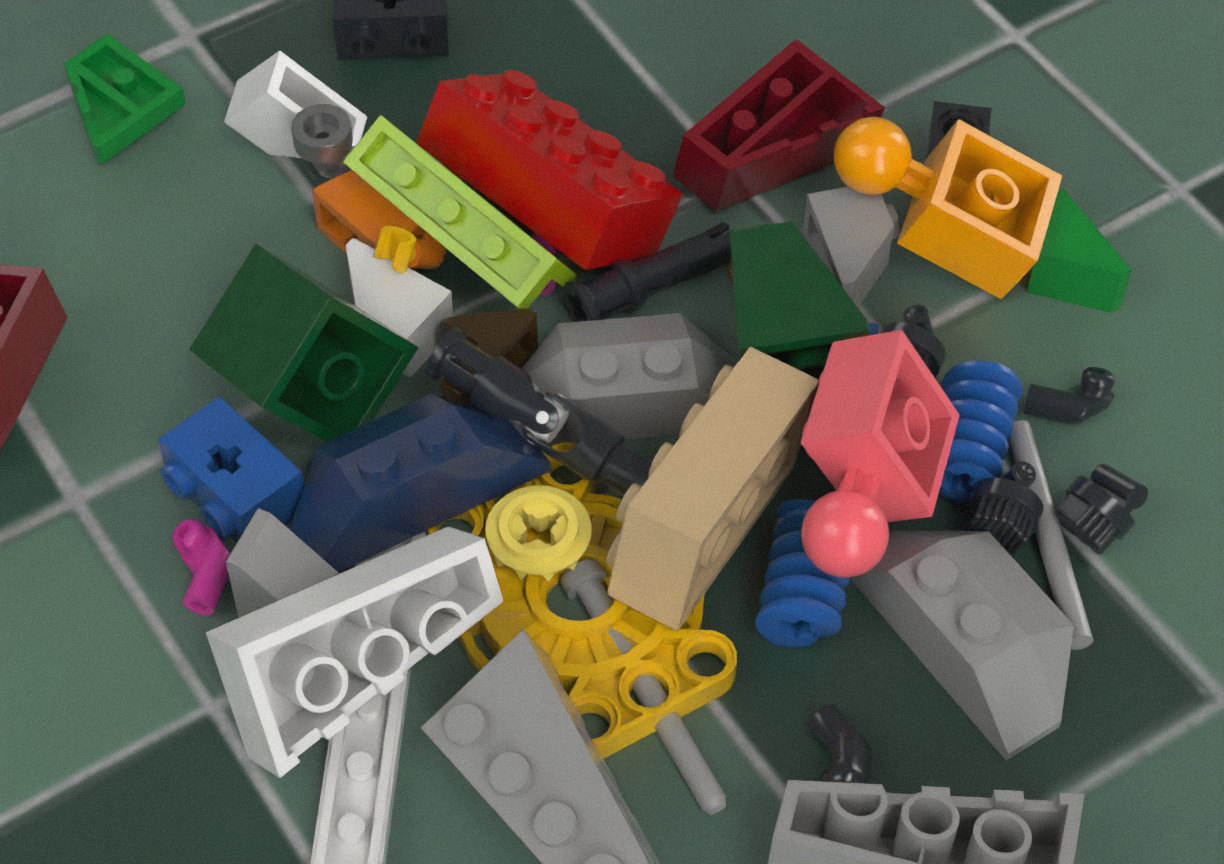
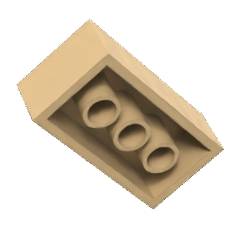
(709, 487)

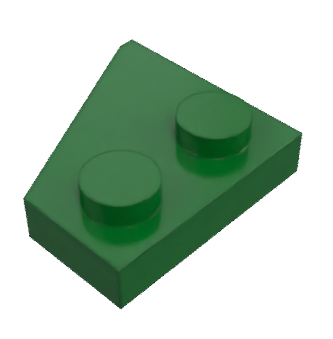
(119, 95)

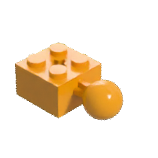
(972, 203)

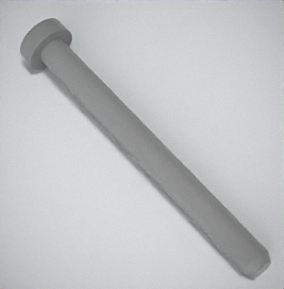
(587, 583)

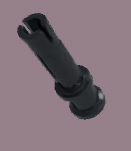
(629, 284)

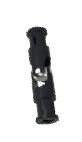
(511, 395)

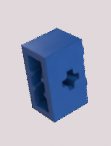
(228, 470)

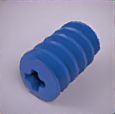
(987, 405)
(797, 596)

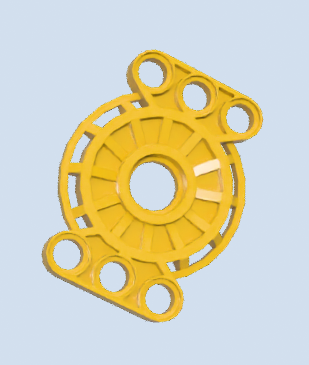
(584, 650)

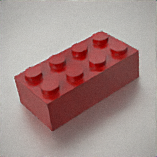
(549, 168)

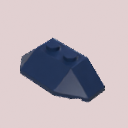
(408, 477)

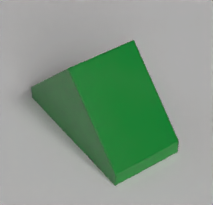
(1078, 261)

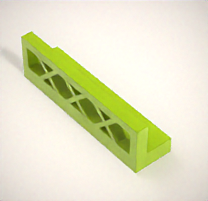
(455, 214)

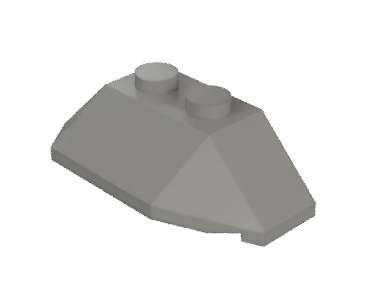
(629, 372)
(977, 630)

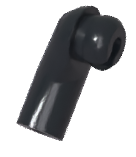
(1075, 404)
(849, 750)

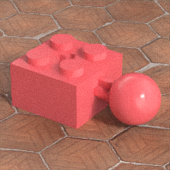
(881, 442)

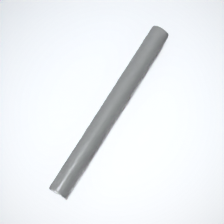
(1051, 540)

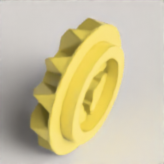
(541, 509)

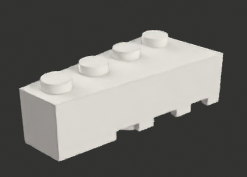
(337, 644)

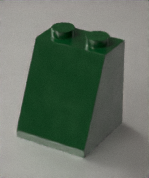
(789, 298)
(301, 348)

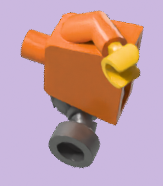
(348, 204)

